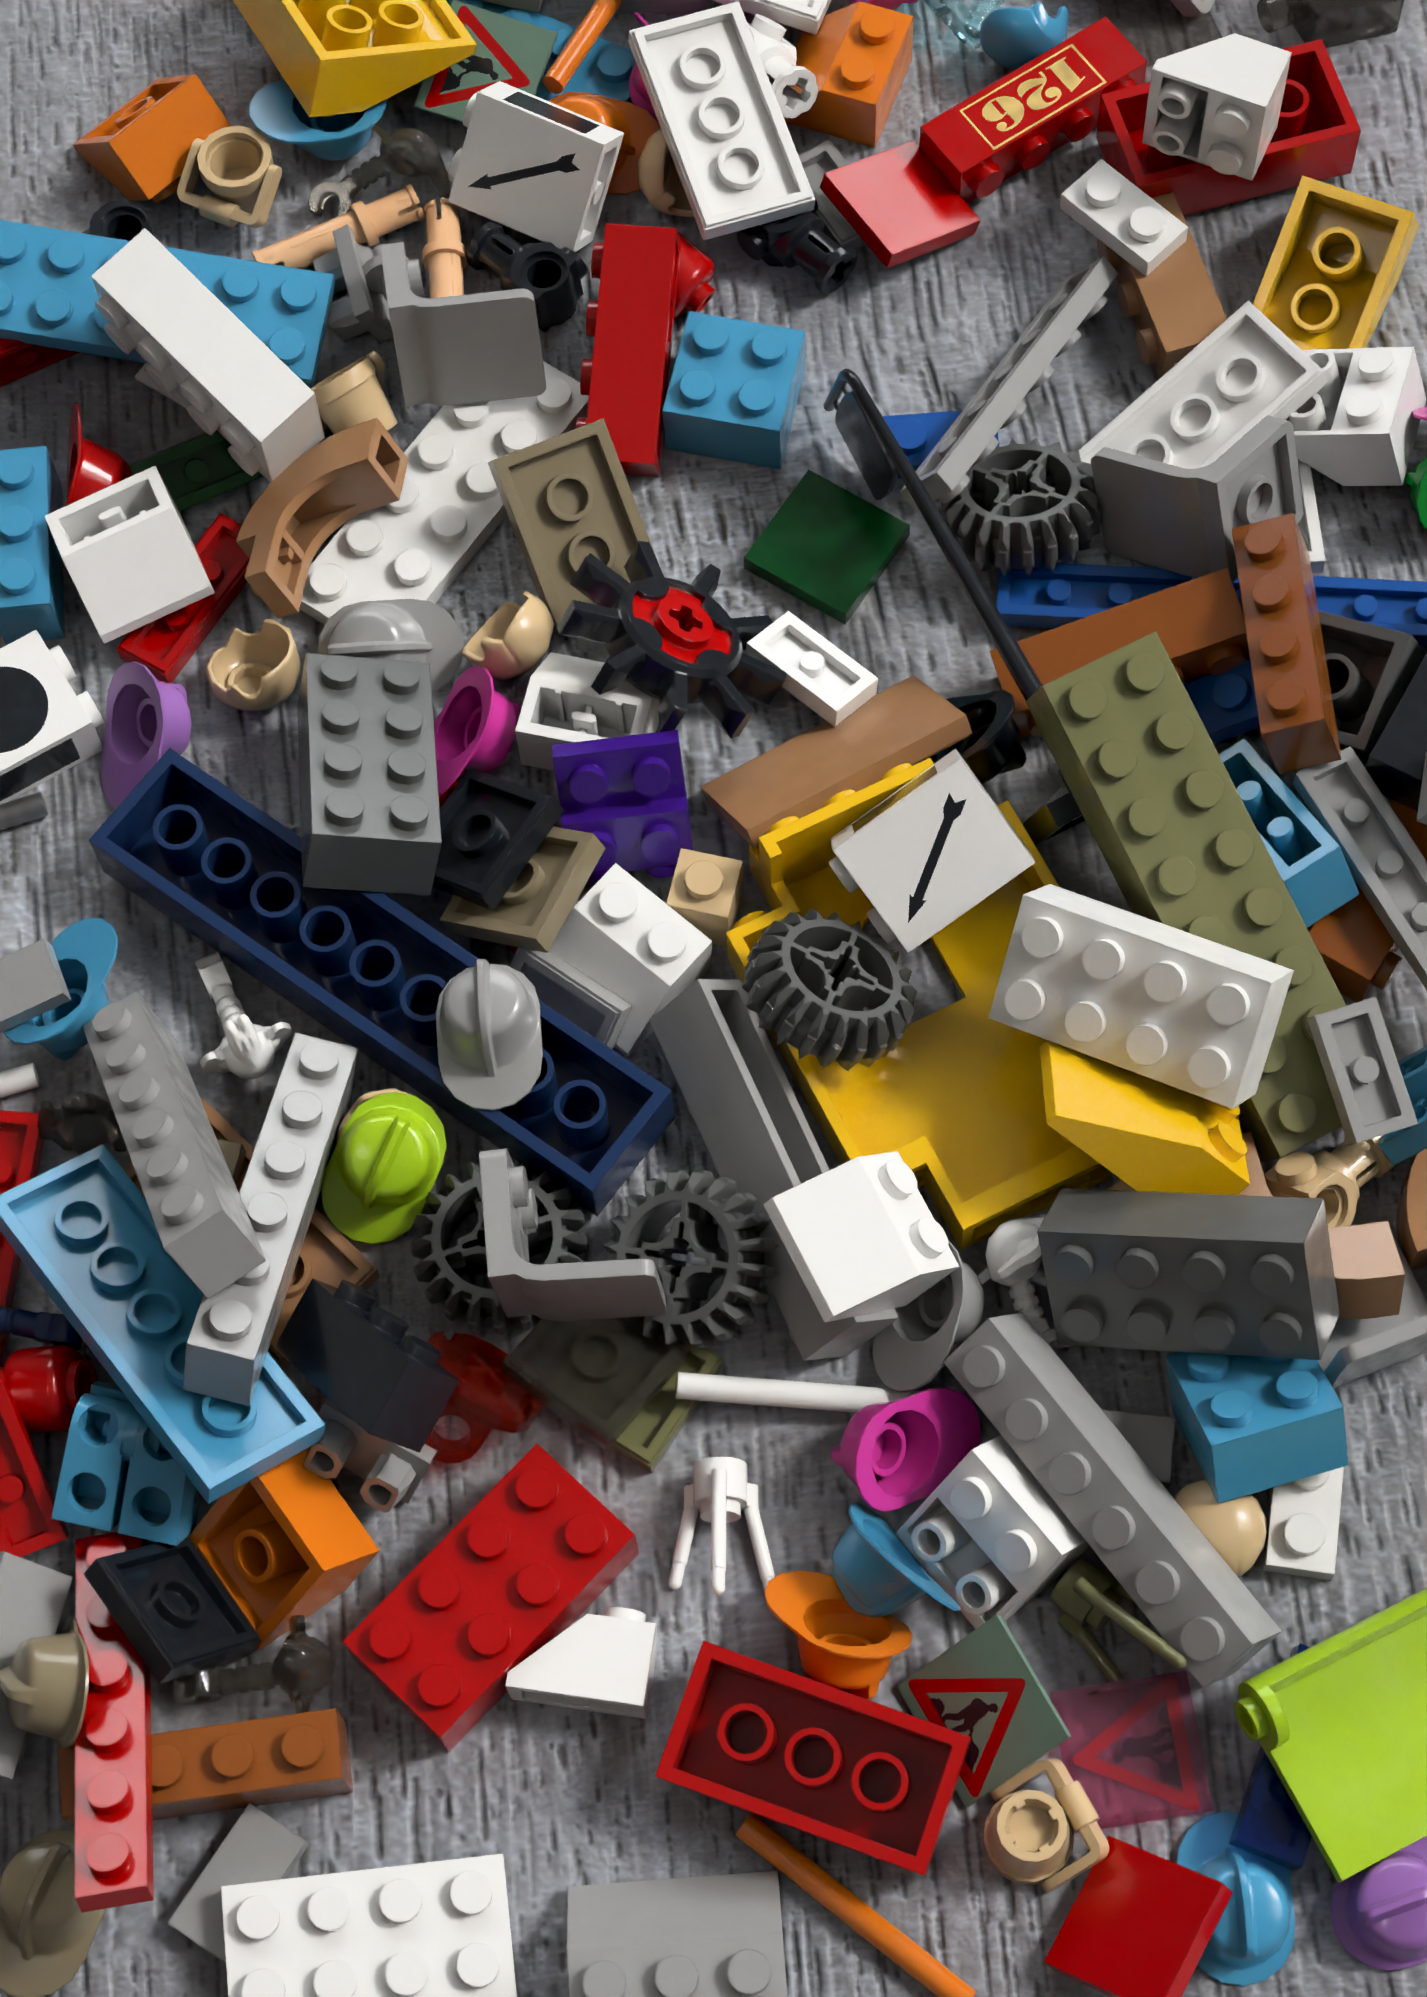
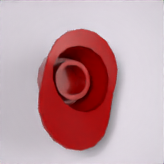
(90, 464)

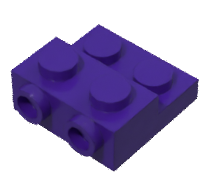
(629, 797)

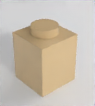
(707, 892)

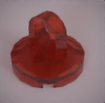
(482, 1397)

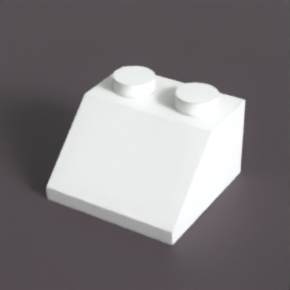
(633, 948)
(862, 1237)

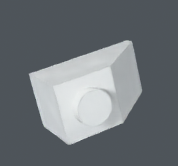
(593, 1666)

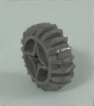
(1025, 508)
(829, 989)
(698, 1201)
(442, 1265)

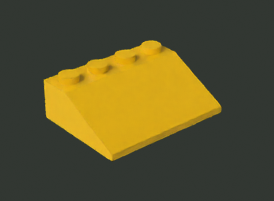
(356, 51)

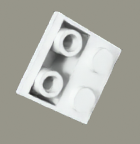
(1217, 103)
(1363, 419)
(129, 554)
(566, 709)
(992, 1534)

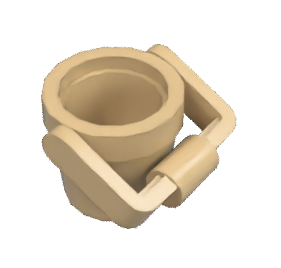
(238, 172)
(354, 395)
(1033, 1833)

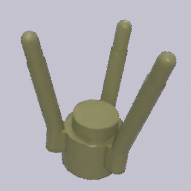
(1093, 1599)

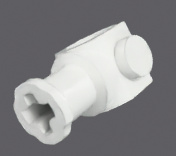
(780, 65)

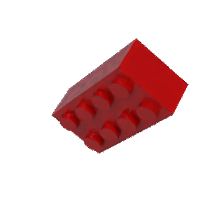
(1312, 139)
(492, 1596)
(814, 1758)

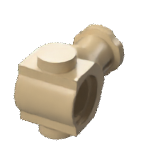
(1330, 1176)

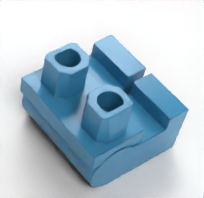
(122, 1473)

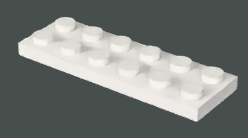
(444, 503)

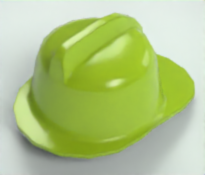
(383, 1167)

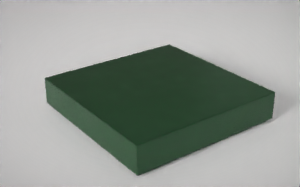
(826, 546)

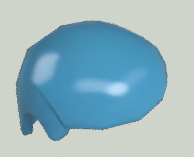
(1021, 34)

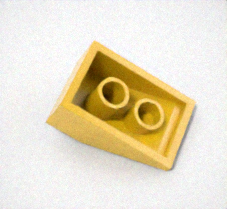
(1334, 266)
(1143, 1128)

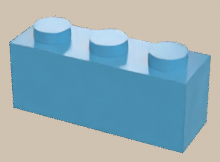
(28, 553)
(1297, 843)

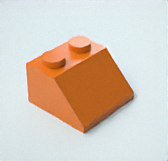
(857, 68)
(150, 137)
(283, 1545)

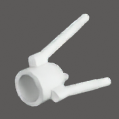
(720, 1495)

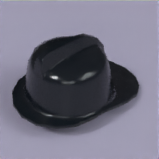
(995, 736)

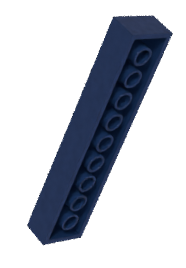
(368, 974)

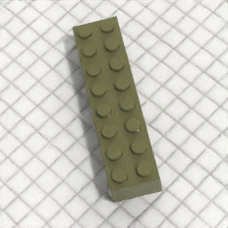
(1191, 857)

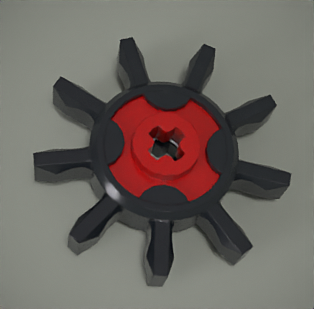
(671, 640)

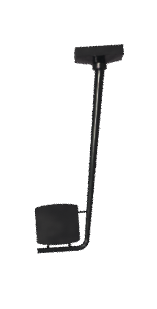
(879, 462)

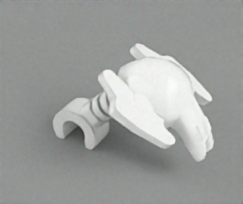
(247, 1047)
(1013, 1259)

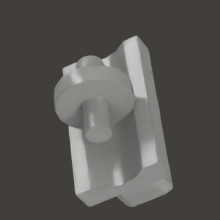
(362, 274)
(388, 1469)

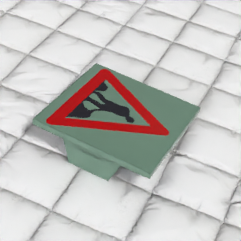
(504, 52)
(993, 1697)

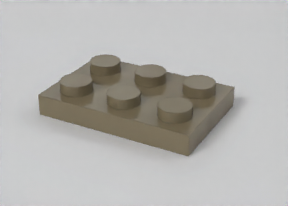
(566, 503)

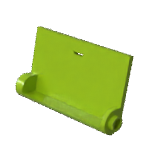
(1351, 1734)

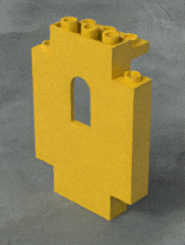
(959, 1087)

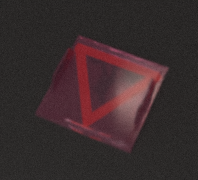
(1135, 1748)

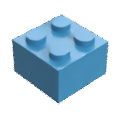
(734, 390)
(1256, 1419)

